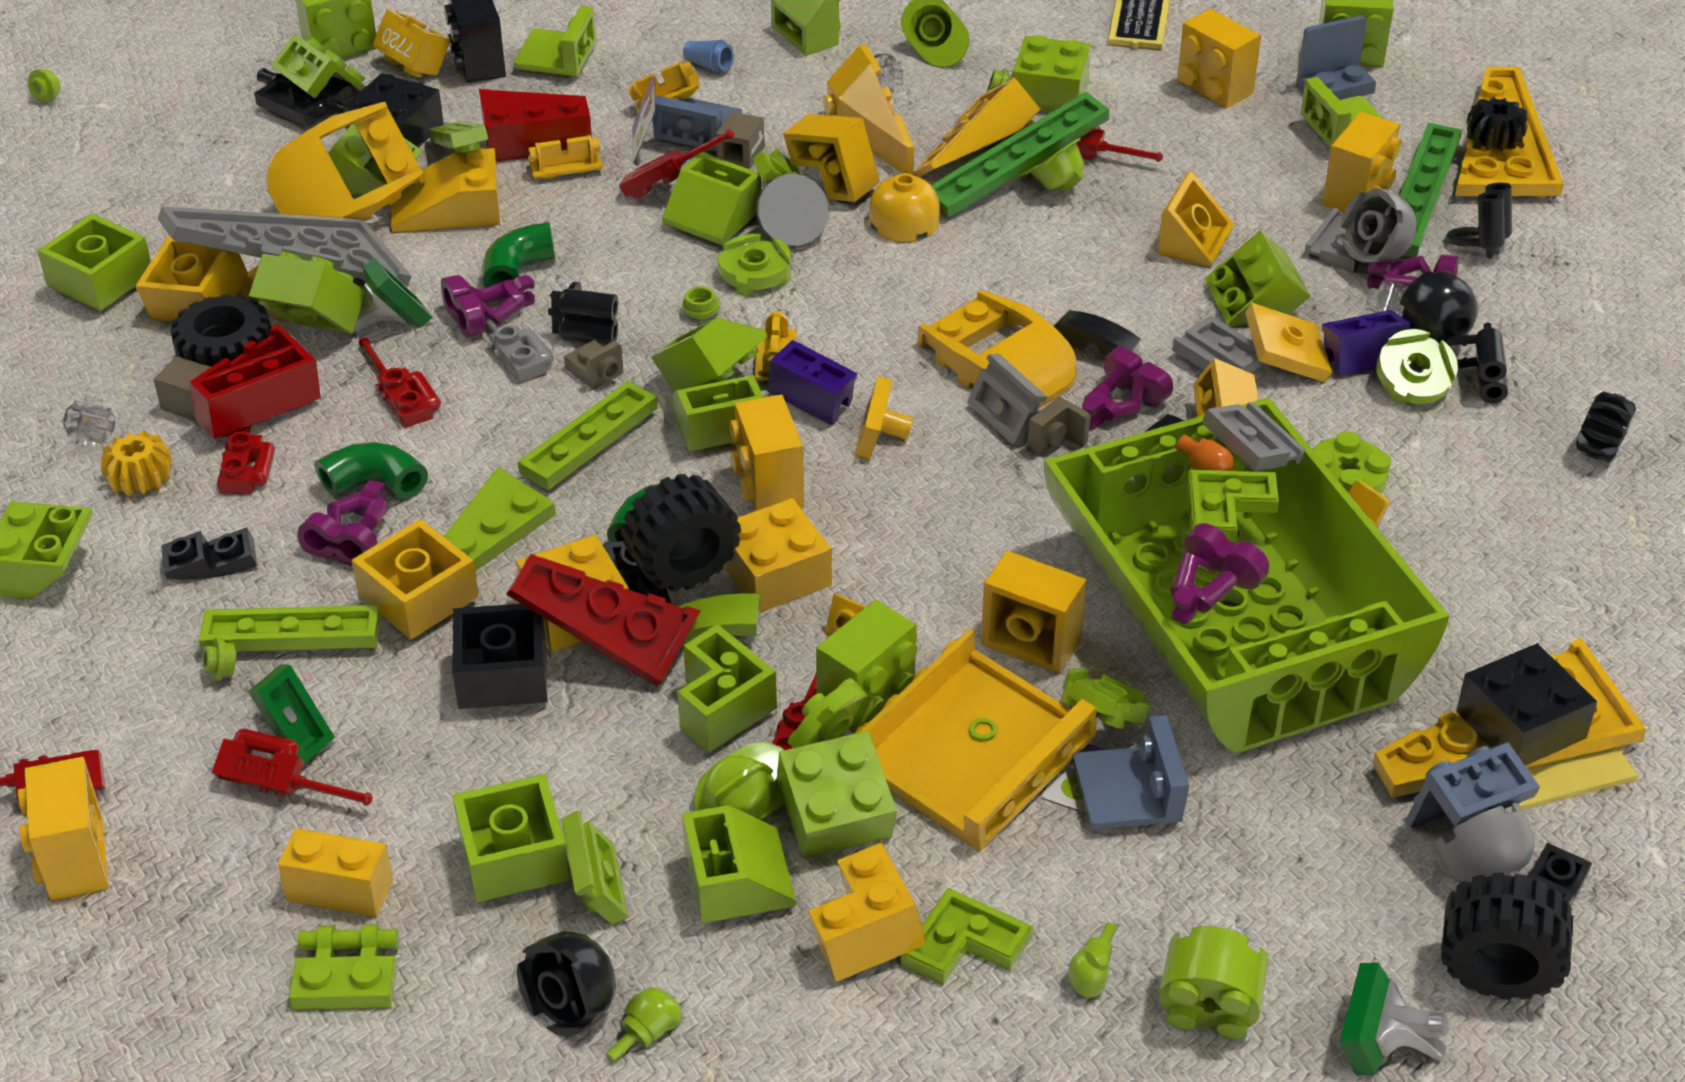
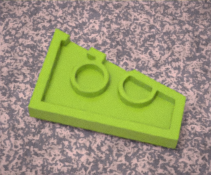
(498, 517)

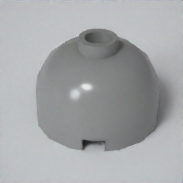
(1378, 226)
(1489, 844)

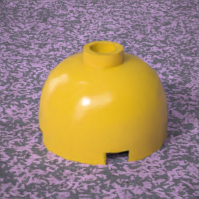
(904, 208)

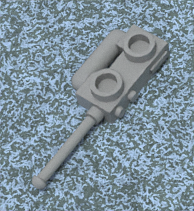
(519, 350)

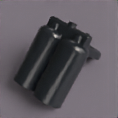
(1493, 221)
(584, 314)
(1489, 361)

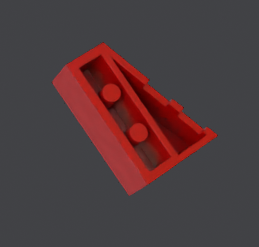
(524, 118)
(255, 385)

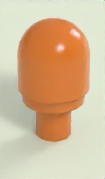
(1205, 454)

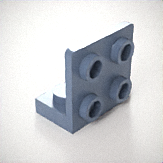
(1334, 56)
(688, 120)
(1136, 782)
(1473, 786)

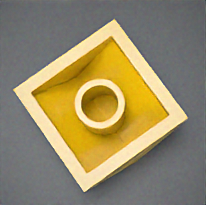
(1193, 224)

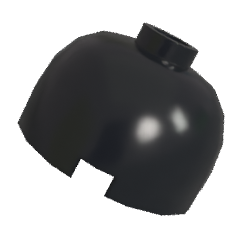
(1440, 305)
(567, 981)

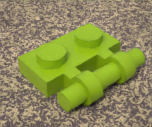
(349, 980)

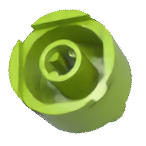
(1213, 981)

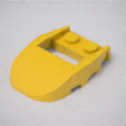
(308, 183)
(1034, 351)

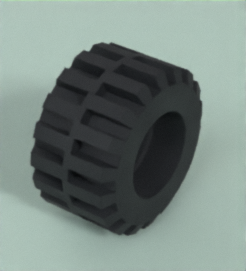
(218, 328)
(681, 532)
(1507, 936)

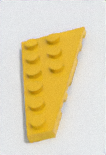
(1613, 725)

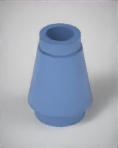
(710, 54)

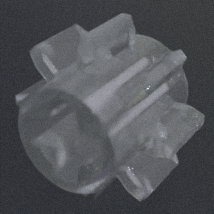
(890, 71)
(1386, 298)
(89, 421)

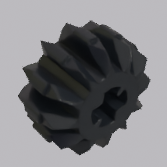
(1496, 124)
(1605, 426)

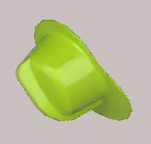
(935, 32)
(1060, 169)
(743, 781)

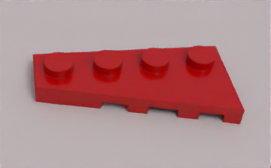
(620, 623)

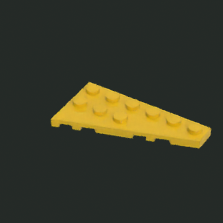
(1526, 168)

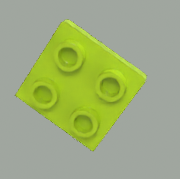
(559, 51)
(310, 68)
(1328, 113)

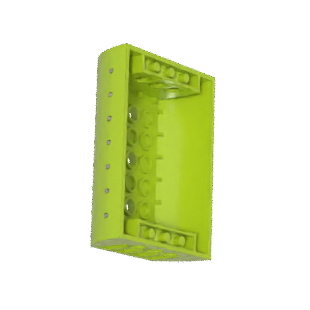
(1319, 639)

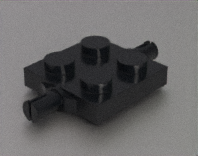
(294, 103)

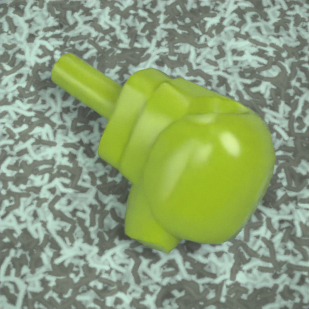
(1090, 966)
(646, 1020)

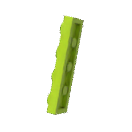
(458, 136)
(587, 435)
(293, 627)

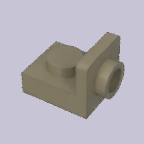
(595, 363)
(1054, 423)

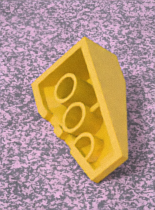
(857, 93)
(988, 120)

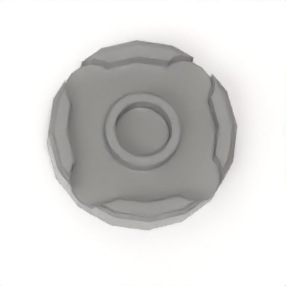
(792, 210)

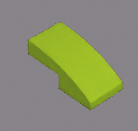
(733, 612)

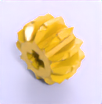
(136, 463)

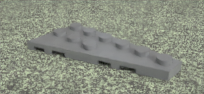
(343, 241)

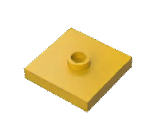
(1288, 342)

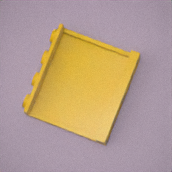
(967, 782)

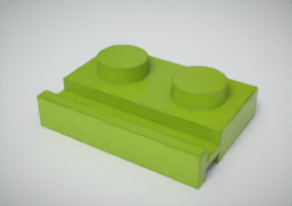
(594, 868)

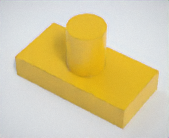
(880, 419)

